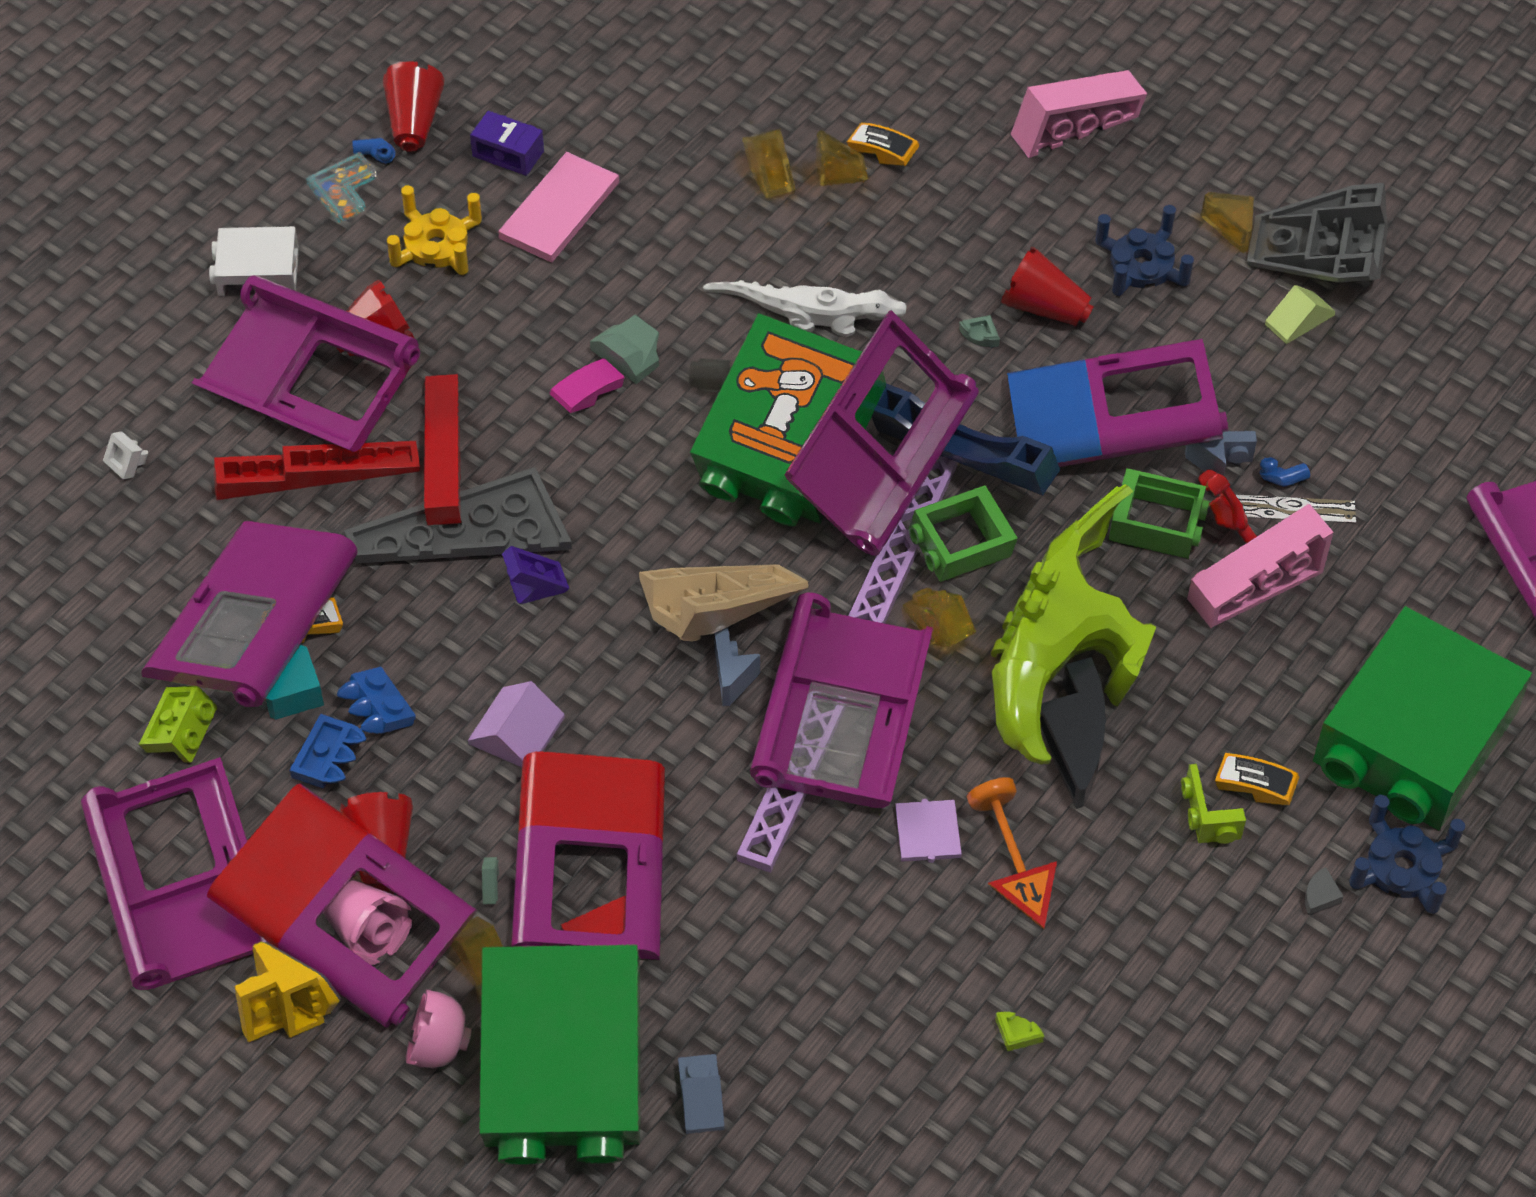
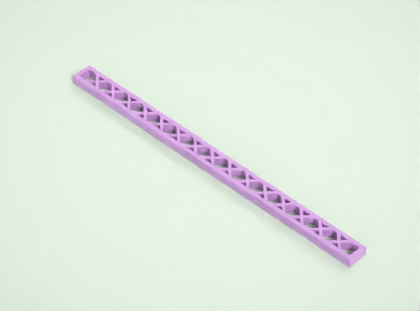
(889, 591)

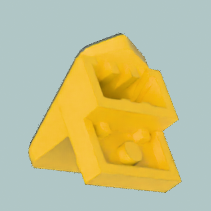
(283, 995)

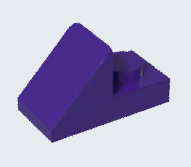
(533, 575)

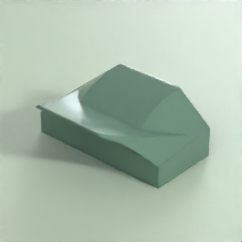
(629, 348)

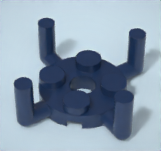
(1147, 245)
(1407, 843)

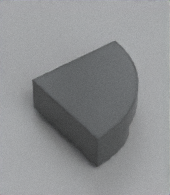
(1322, 892)

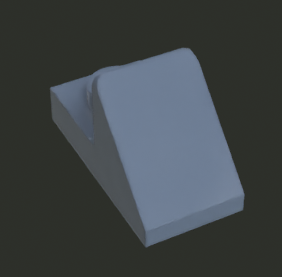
(1213, 455)
(734, 671)
(701, 1093)

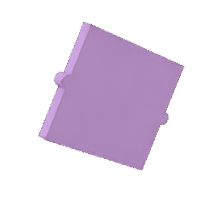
(928, 830)

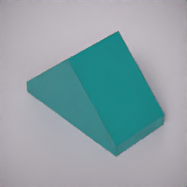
(295, 688)

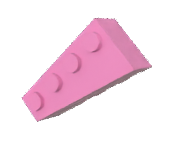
(1075, 109)
(1263, 567)

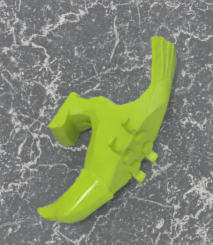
(1057, 621)

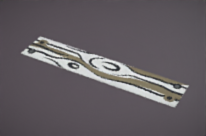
(1285, 506)

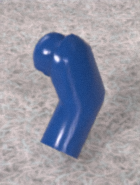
(377, 148)
(1283, 477)

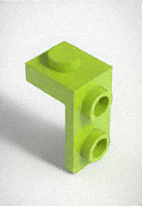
(1210, 826)

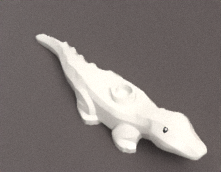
(815, 305)

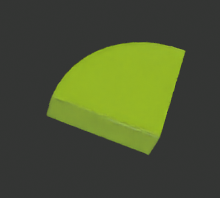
(1018, 1031)

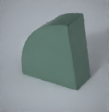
(980, 331)
(490, 871)

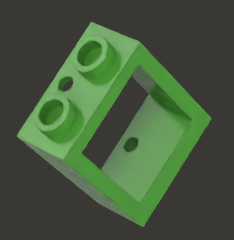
(1165, 492)
(987, 516)

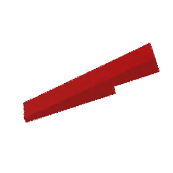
(442, 450)
(311, 467)

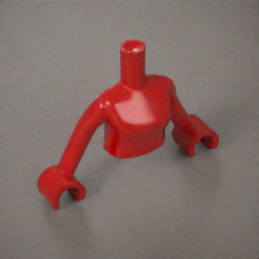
(1226, 507)

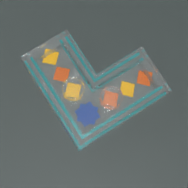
(337, 183)

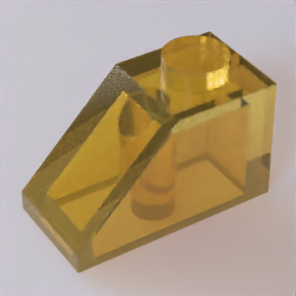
(769, 162)

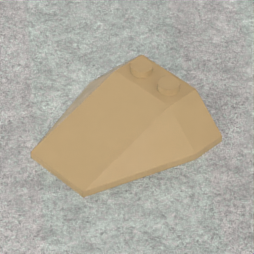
(712, 598)

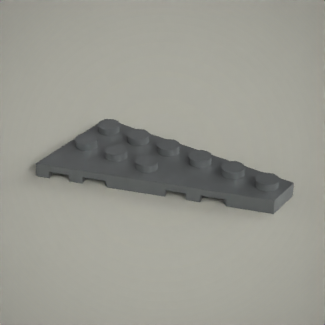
(493, 518)

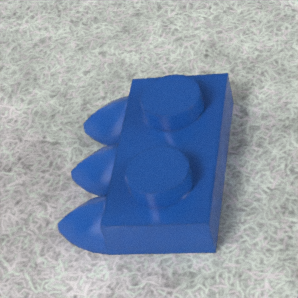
(377, 699)
(324, 750)

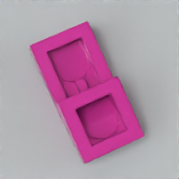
(584, 385)

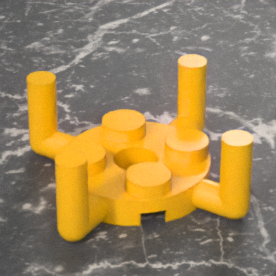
(435, 224)

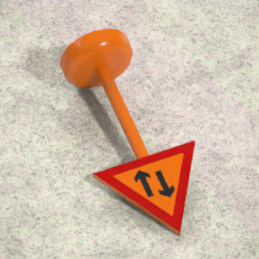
(1027, 889)

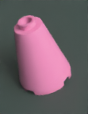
(369, 920)

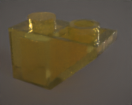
(944, 613)

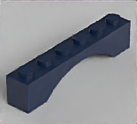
(1014, 460)

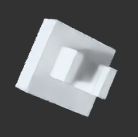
(124, 455)

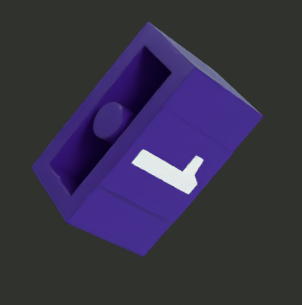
(507, 143)

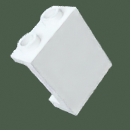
(254, 251)

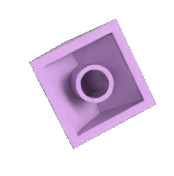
(517, 723)

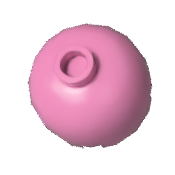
(437, 1031)

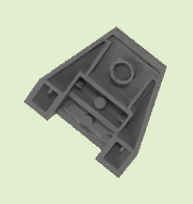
(1326, 236)

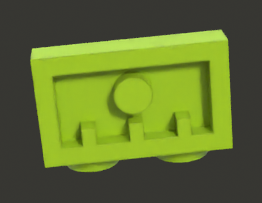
(179, 722)

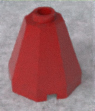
(379, 308)

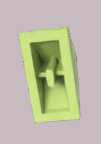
(1298, 314)

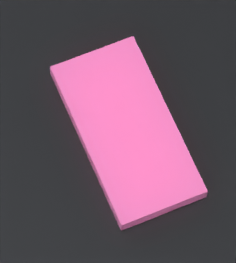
(558, 207)

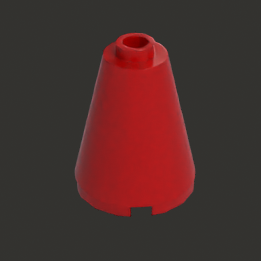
(412, 102)
(1046, 291)
(384, 819)

